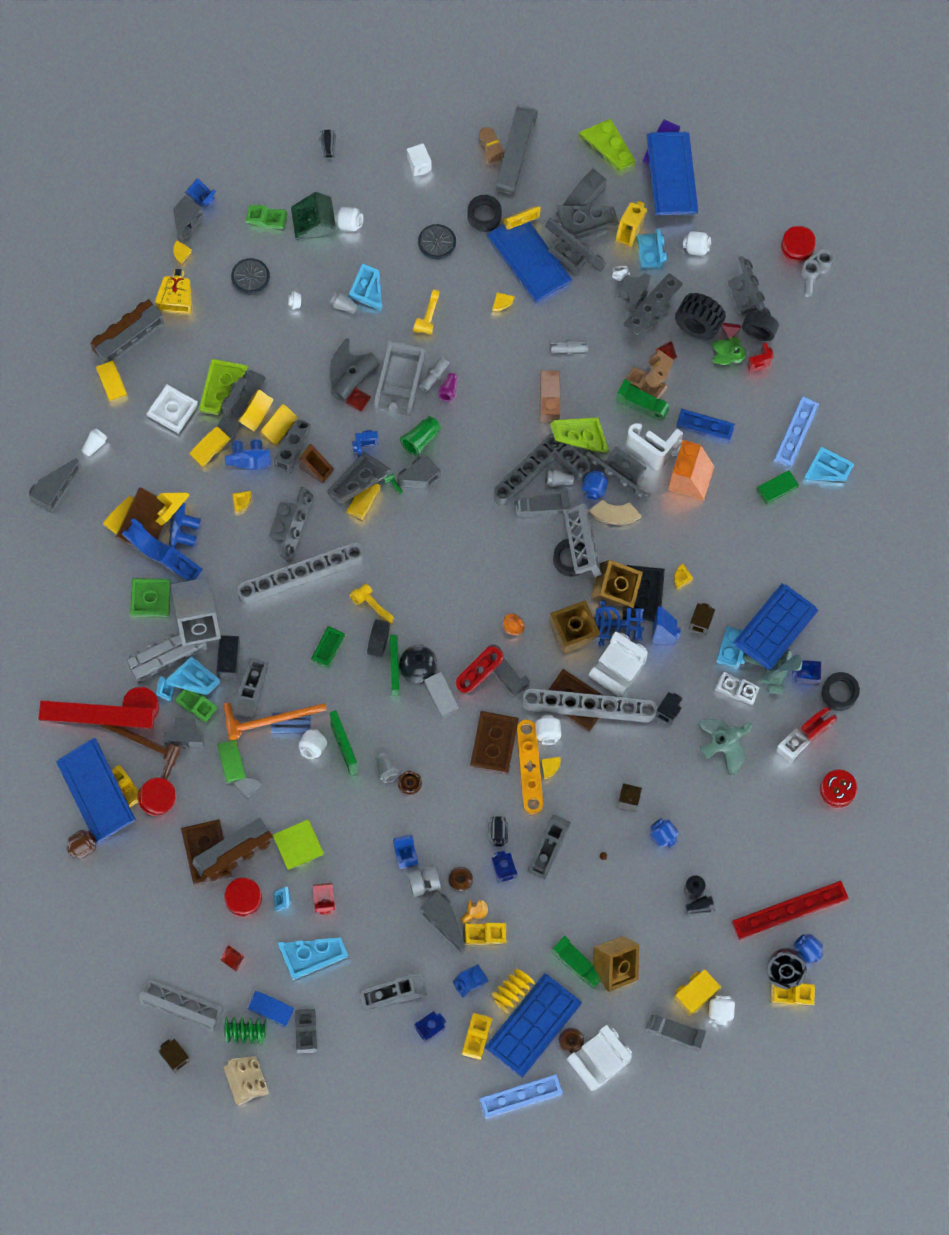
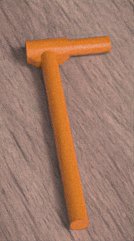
(235, 727)

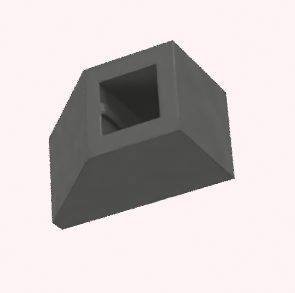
(186, 215)
(420, 474)

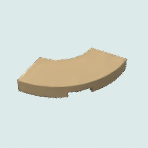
(613, 514)

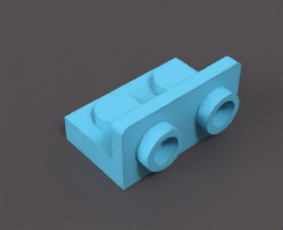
(651, 251)
(730, 654)

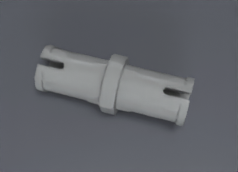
(569, 347)
(433, 374)

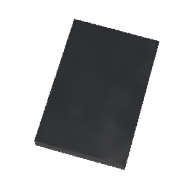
(649, 593)

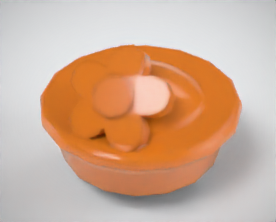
(513, 624)

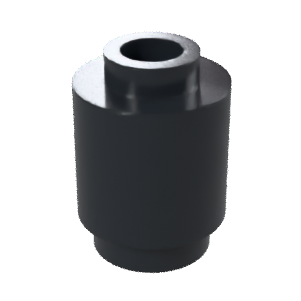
(498, 831)
(690, 891)

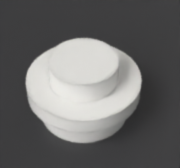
(620, 272)
(294, 300)

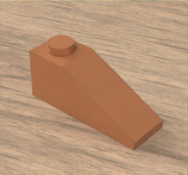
(549, 396)

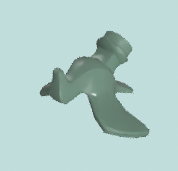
(780, 670)
(725, 740)

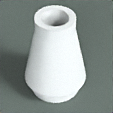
(94, 442)

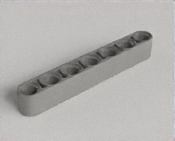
(307, 566)
(597, 700)

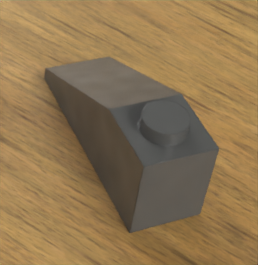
(587, 190)
(51, 487)
(251, 688)
(549, 846)
(441, 916)
(393, 992)

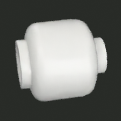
(349, 219)
(697, 243)
(548, 729)
(312, 744)
(721, 1009)

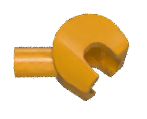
(473, 911)

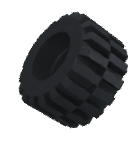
(700, 316)

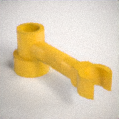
(424, 325)
(363, 594)

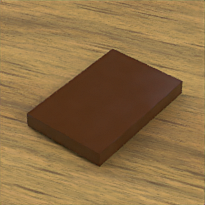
(144, 510)
(569, 683)
(494, 742)
(199, 839)

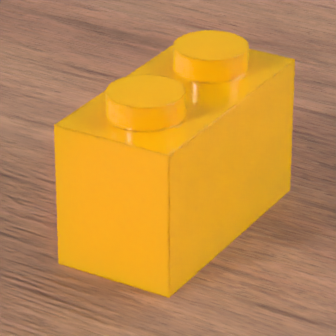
(697, 992)

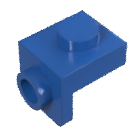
(200, 193)
(365, 439)
(405, 851)
(470, 980)

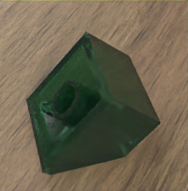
(313, 217)

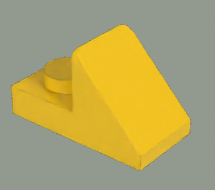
(172, 502)

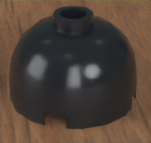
(417, 664)
(786, 968)

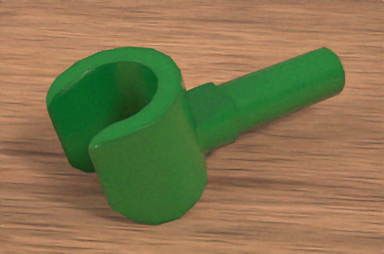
(390, 478)

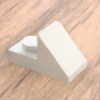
(792, 745)

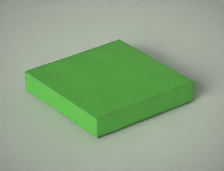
(150, 597)

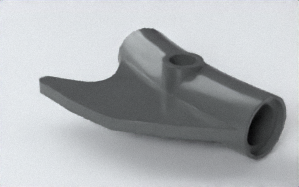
(349, 370)

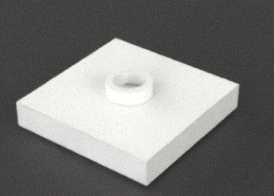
(172, 408)

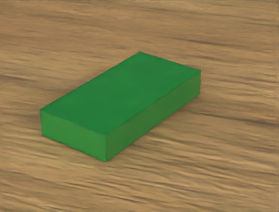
(777, 487)
(328, 647)

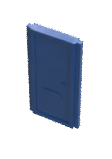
(672, 173)
(530, 260)
(775, 626)
(95, 790)
(533, 1025)

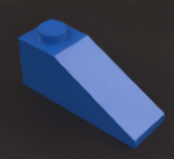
(665, 628)

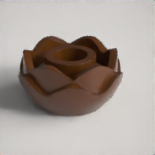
(409, 776)
(460, 885)
(566, 1044)

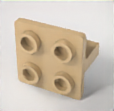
(245, 1079)

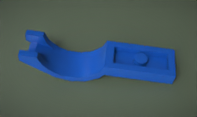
(162, 553)

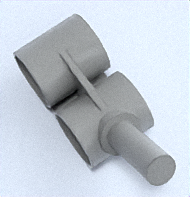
(818, 266)

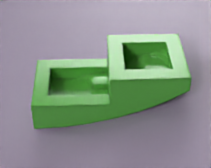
(265, 217)
(196, 705)
(231, 761)

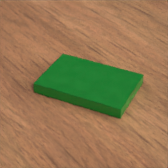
(343, 743)

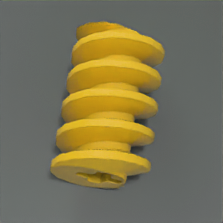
(511, 989)

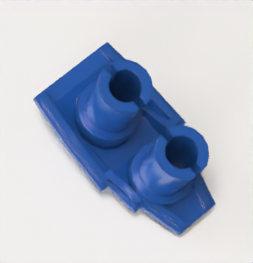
(249, 459)
(180, 518)

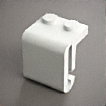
(652, 450)
(619, 664)
(600, 1058)

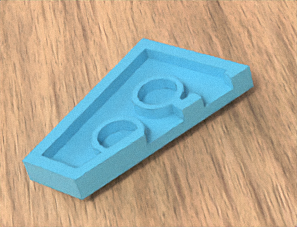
(309, 956)

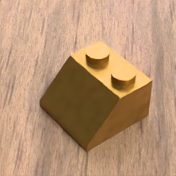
(617, 584)
(573, 626)
(617, 962)

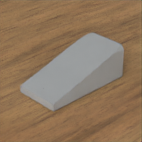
(441, 694)

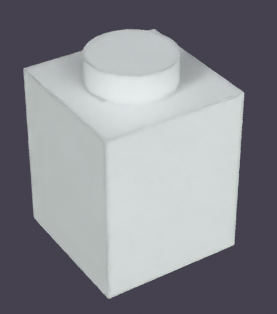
(419, 159)

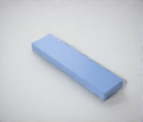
(796, 432)
(520, 1096)

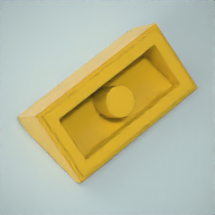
(521, 217)
(278, 425)
(363, 501)

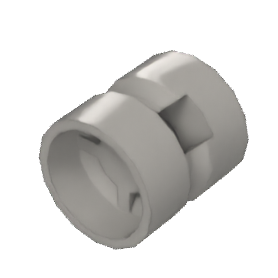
(417, 882)

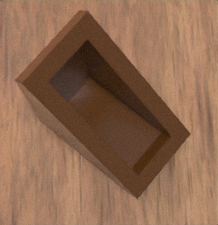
(315, 464)

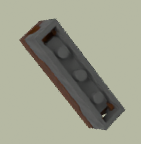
(127, 331)
(233, 850)

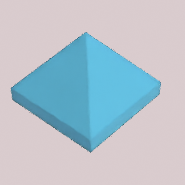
(164, 690)
(281, 898)

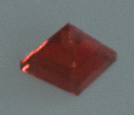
(668, 349)
(358, 399)
(232, 958)

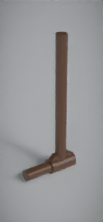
(170, 752)

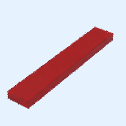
(96, 714)
(790, 910)

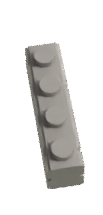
(161, 657)

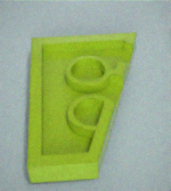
(608, 141)
(218, 384)
(581, 433)

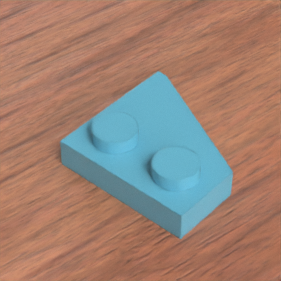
(367, 287)
(829, 467)
(193, 677)

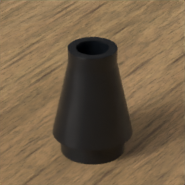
(327, 141)
(701, 906)

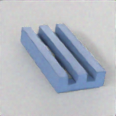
(292, 722)

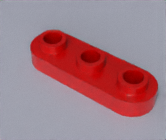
(472, 671)

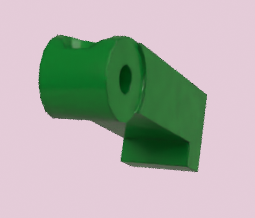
(642, 401)
(576, 962)

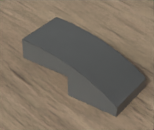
(306, 1031)

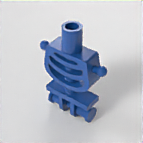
(618, 623)

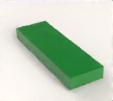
(394, 665)

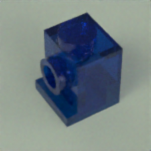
(813, 669)
(504, 873)
(426, 1032)

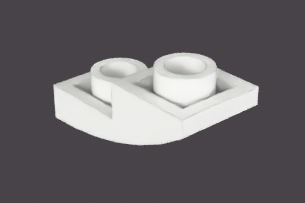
(737, 689)

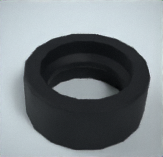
(489, 201)
(760, 325)
(563, 569)
(378, 638)
(844, 677)

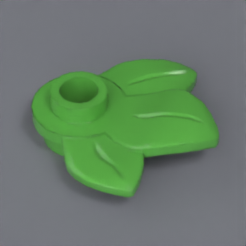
(728, 351)

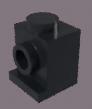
(669, 708)

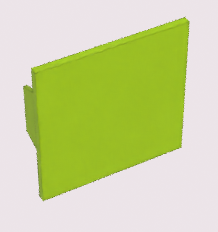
(298, 844)

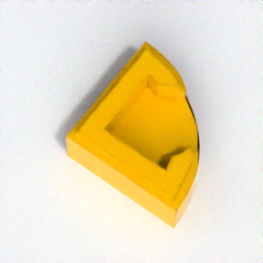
(181, 252)
(502, 301)
(241, 500)
(682, 577)
(550, 766)

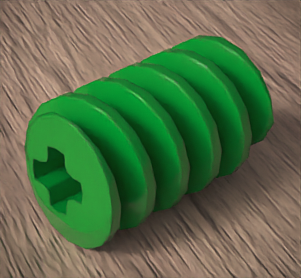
(245, 1031)

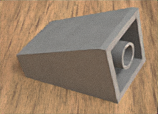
(195, 611)

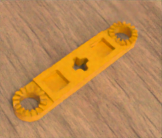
(531, 780)

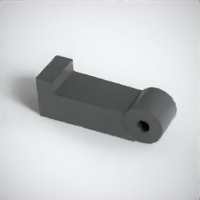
(291, 446)
(542, 505)
(510, 677)
(676, 1032)

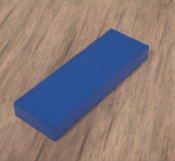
(705, 425)

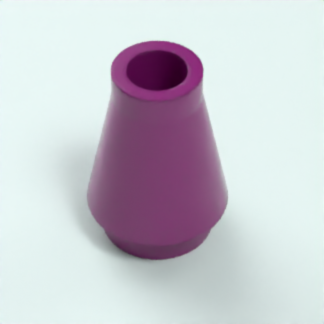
(448, 388)

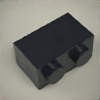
(228, 657)

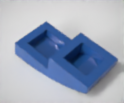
(270, 1008)

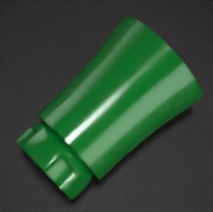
(420, 436)

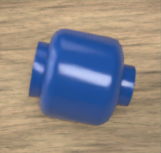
(594, 485)
(664, 833)
(809, 948)

